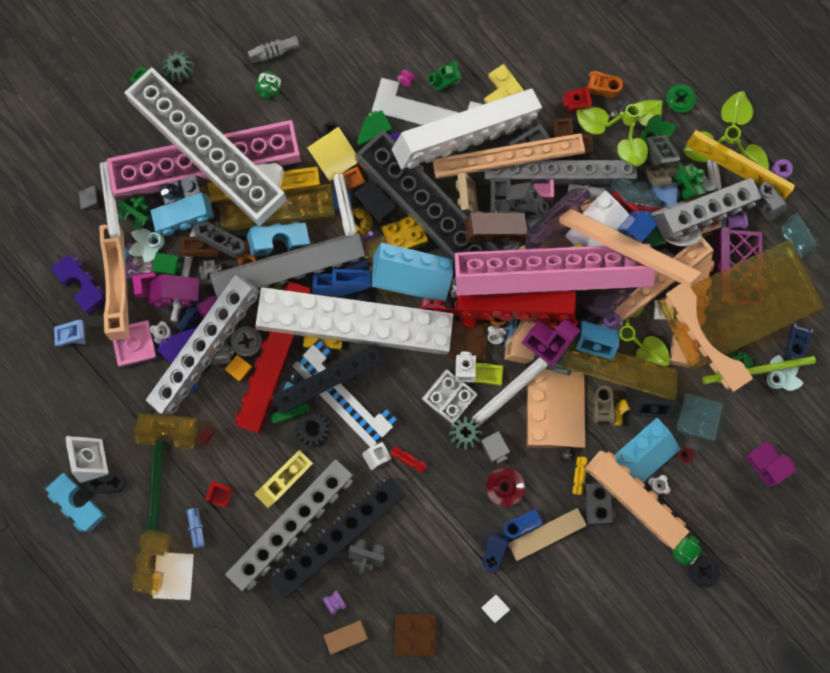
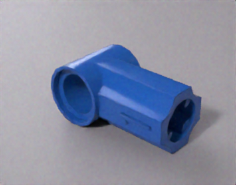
(523, 524)

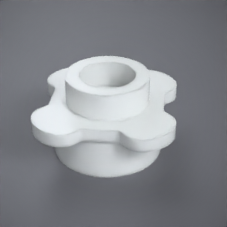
(161, 327)
(496, 334)
(662, 480)

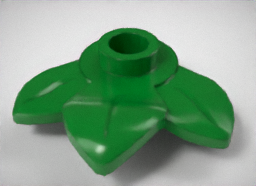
(658, 128)

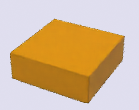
(238, 368)

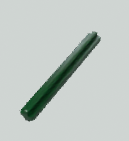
(155, 486)

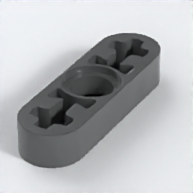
(224, 246)

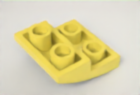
(333, 153)

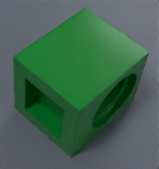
(167, 264)

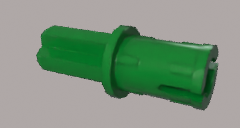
(290, 414)

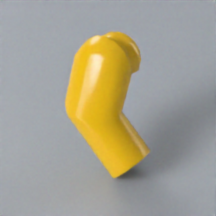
(619, 410)

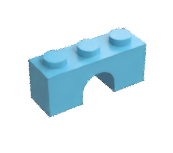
(261, 238)
(63, 491)

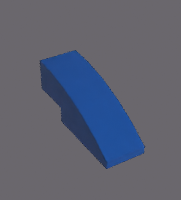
(341, 282)

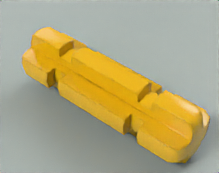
(580, 474)

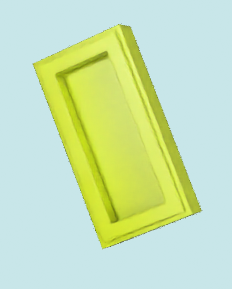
(488, 374)

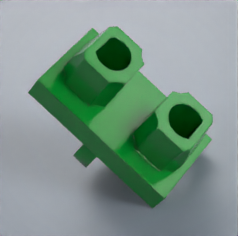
(445, 77)
(691, 179)
(127, 208)

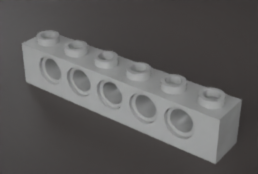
(707, 208)

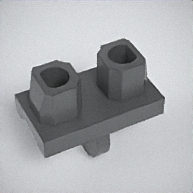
(364, 558)

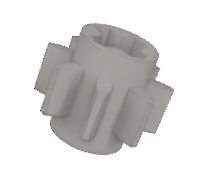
(210, 267)

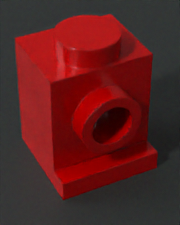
(572, 105)

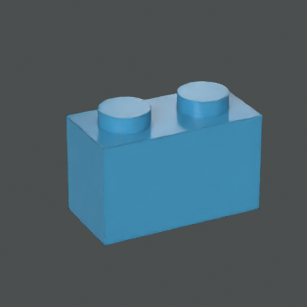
(597, 340)

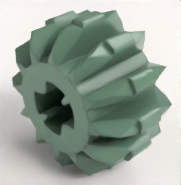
(173, 62)
(470, 429)

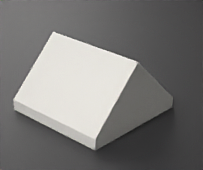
(86, 458)

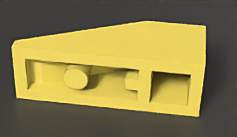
(283, 479)

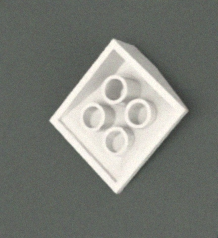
(603, 210)

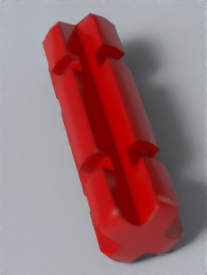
(408, 459)

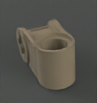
(603, 406)

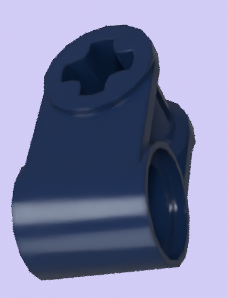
(799, 338)
(494, 549)

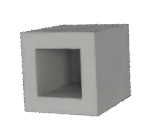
(495, 448)

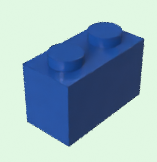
(638, 225)

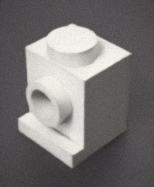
(462, 373)

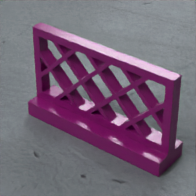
(723, 246)

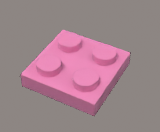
(137, 347)

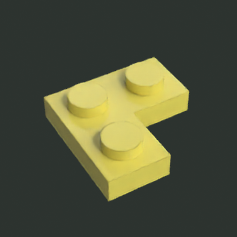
(505, 84)

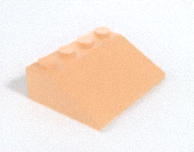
(556, 410)

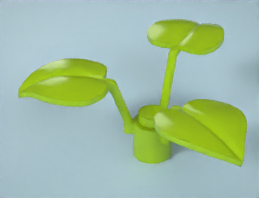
(739, 111)
(633, 150)
(652, 348)

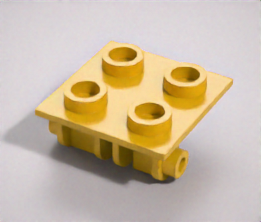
(405, 234)

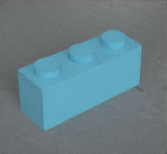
(182, 214)

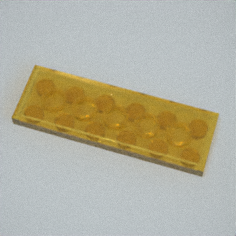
(300, 205)
(624, 371)

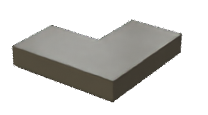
(661, 174)

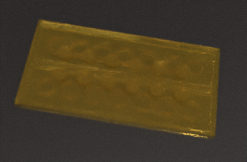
(746, 302)

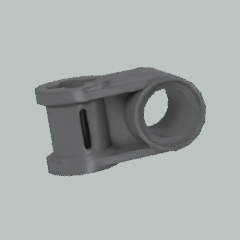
(771, 203)

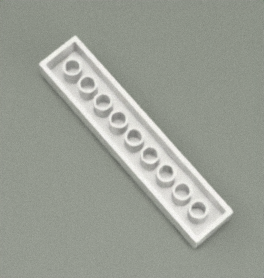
(205, 146)
(354, 321)

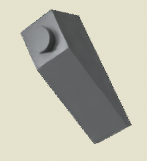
(661, 151)

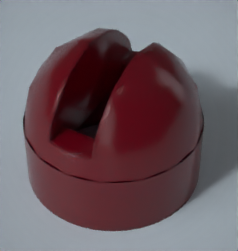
(683, 458)

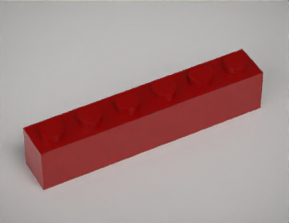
(522, 306)

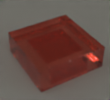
(206, 435)

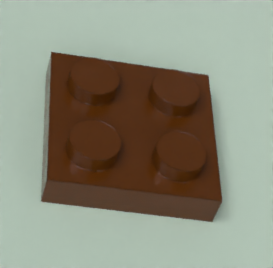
(468, 340)
(415, 635)

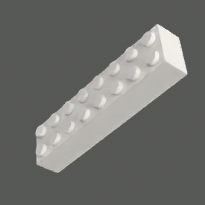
(466, 129)

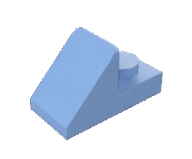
(70, 333)

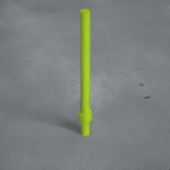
(766, 368)

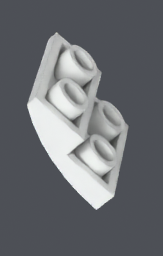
(449, 397)

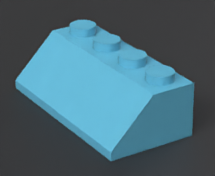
(412, 272)
(648, 450)

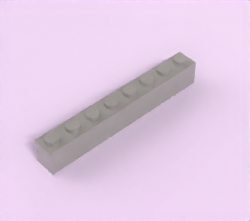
(293, 263)

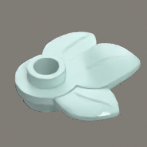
(144, 245)
(786, 377)

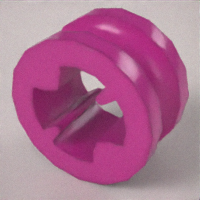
(406, 78)

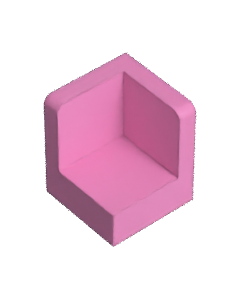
(546, 190)

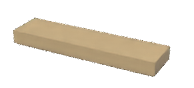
(547, 534)

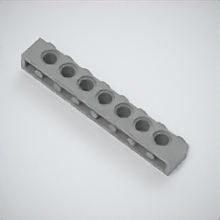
(565, 172)
(193, 349)
(265, 542)

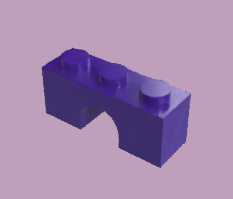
(70, 271)

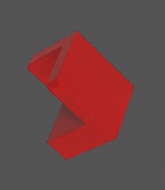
(219, 494)

